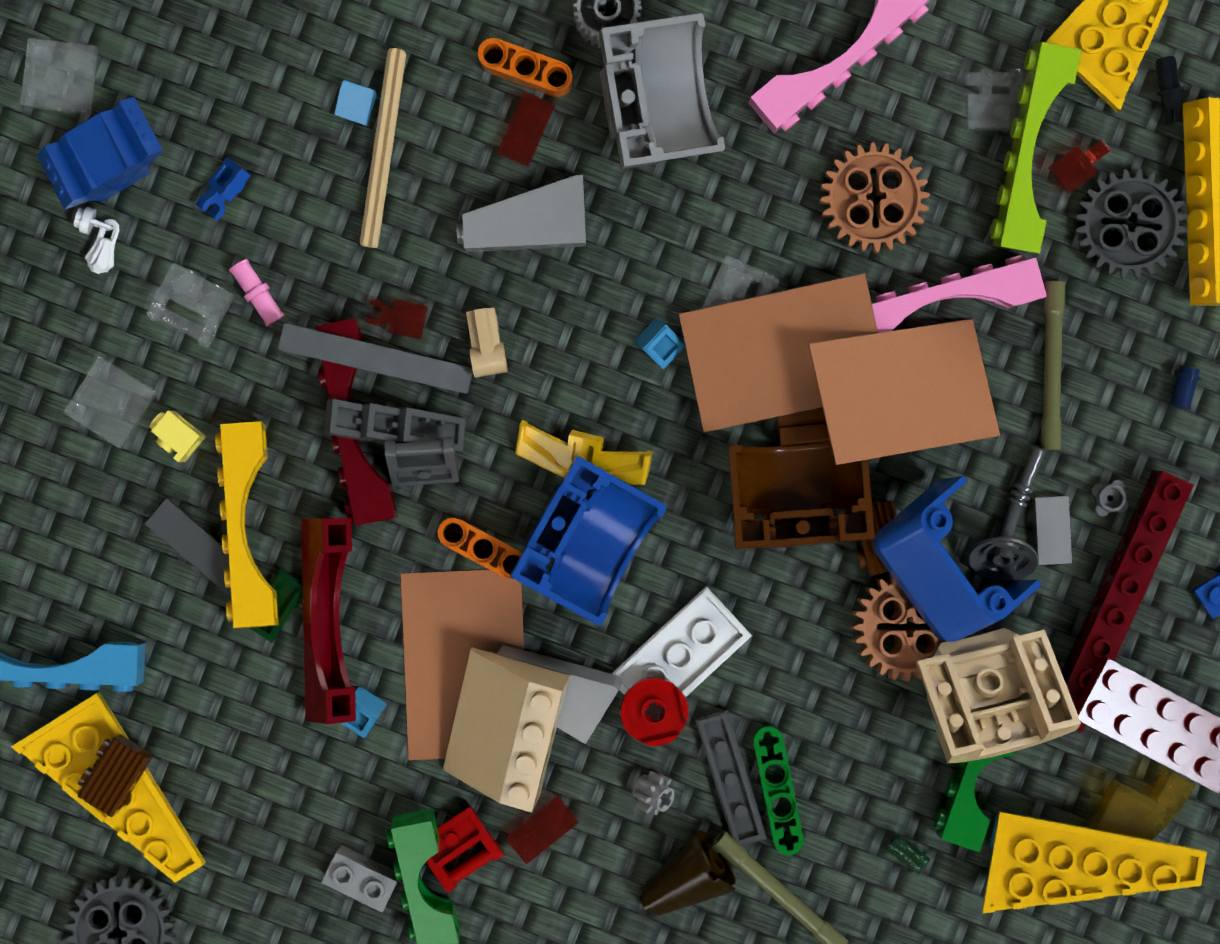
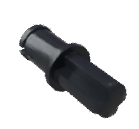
(1170, 89)

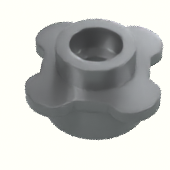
(1119, 501)

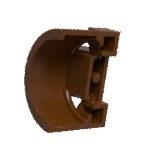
(797, 496)

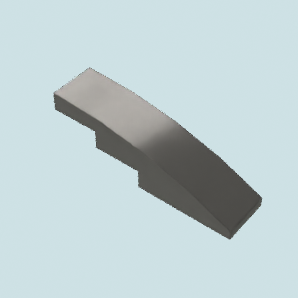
(386, 423)

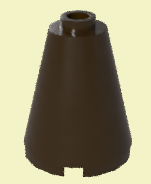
(688, 877)

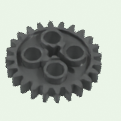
(1134, 194)
(150, 928)

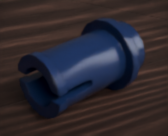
(1184, 387)

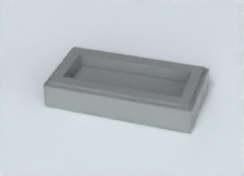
(1052, 530)

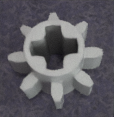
(653, 793)

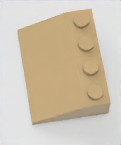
(505, 728)

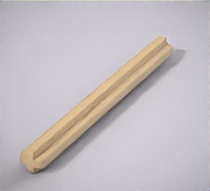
(382, 148)

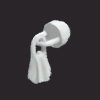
(101, 255)

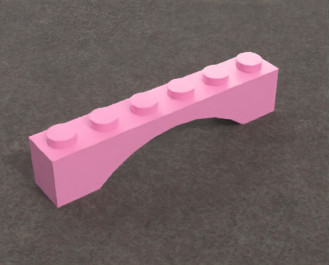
(788, 95)
(1006, 286)

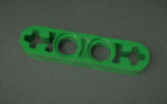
(778, 789)

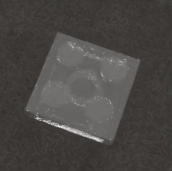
(59, 76)

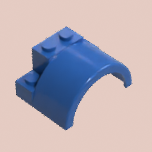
(586, 538)

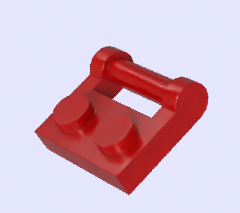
(456, 837)

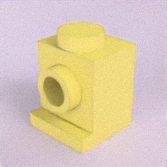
(176, 434)

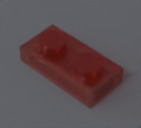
(526, 129)
(542, 829)

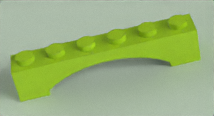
(1048, 72)

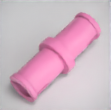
(256, 292)

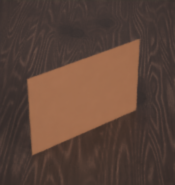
(755, 355)
(903, 391)
(441, 623)

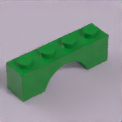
(961, 819)
(416, 841)

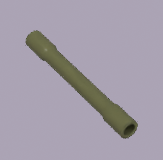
(1051, 422)
(739, 857)

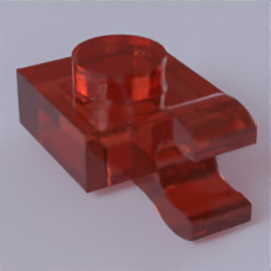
(1077, 167)

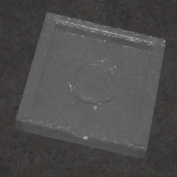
(110, 402)

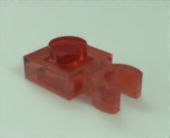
(404, 319)

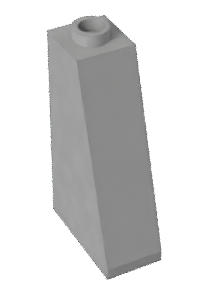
(533, 220)
(586, 695)

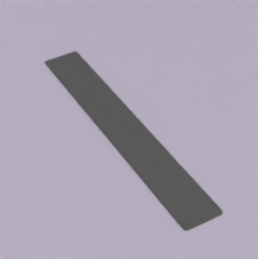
(375, 358)

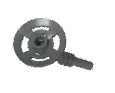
(1004, 545)

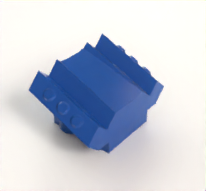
(101, 155)

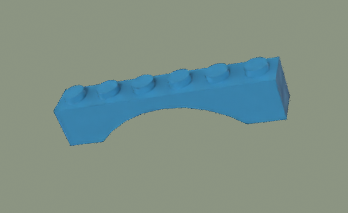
(111, 664)

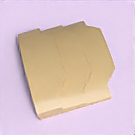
(996, 694)

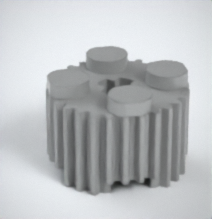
(590, 20)

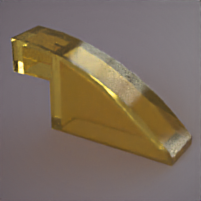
(1138, 815)

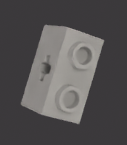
(360, 878)

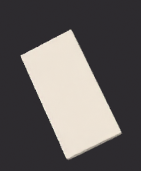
(686, 647)

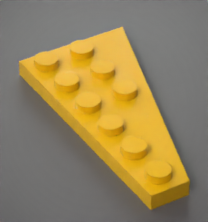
(1111, 42)
(146, 819)
(1066, 863)

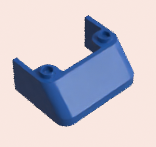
(929, 575)

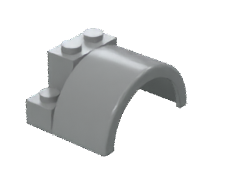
(657, 93)

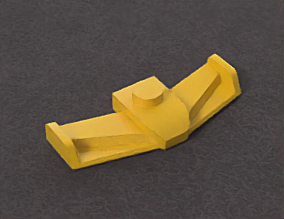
(558, 455)

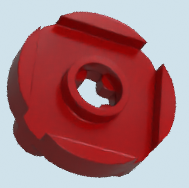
(643, 727)

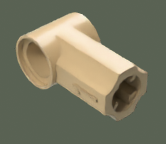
(487, 351)

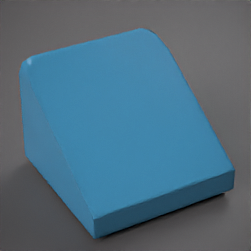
(355, 102)
(660, 343)
(367, 712)

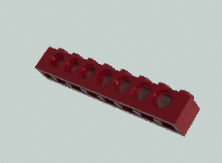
(1126, 579)

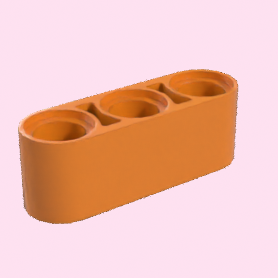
(513, 56)
(466, 546)

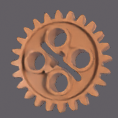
(843, 198)
(904, 654)

